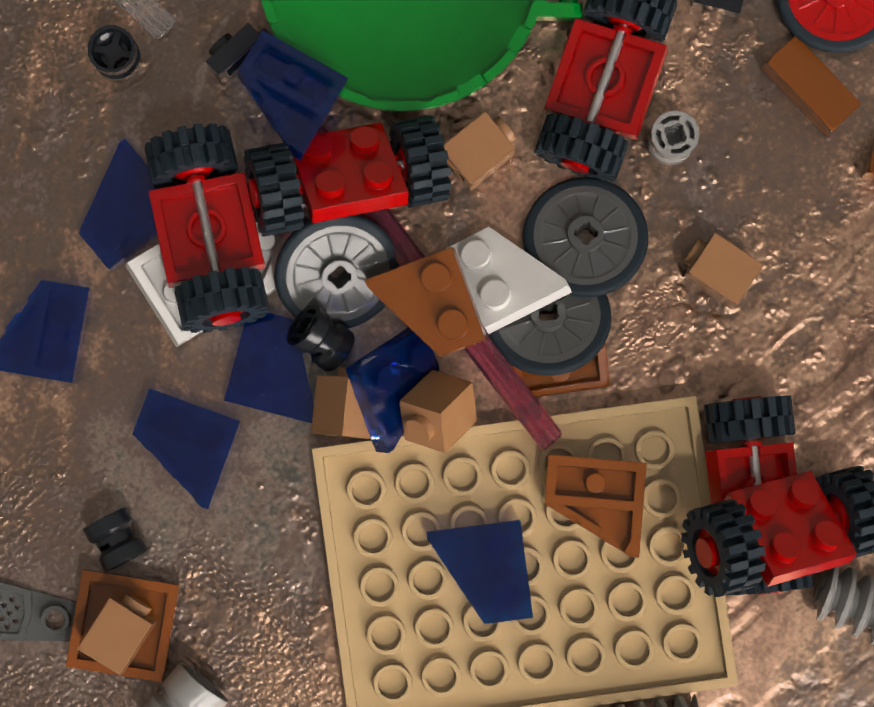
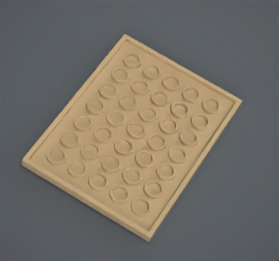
(600, 620)

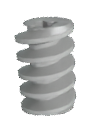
(846, 599)

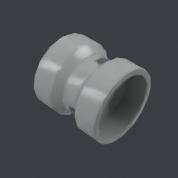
(668, 146)

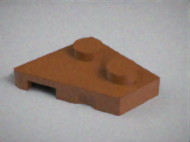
(433, 301)
(599, 497)

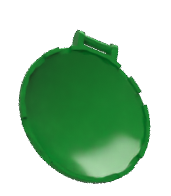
(412, 50)

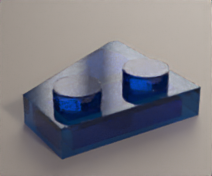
(290, 90)
(122, 211)
(47, 333)
(270, 372)
(384, 379)
(187, 442)
(488, 568)

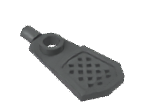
(33, 614)

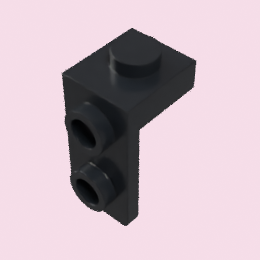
(230, 52)

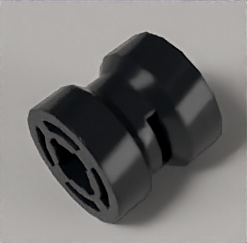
(111, 45)
(316, 335)
(115, 539)

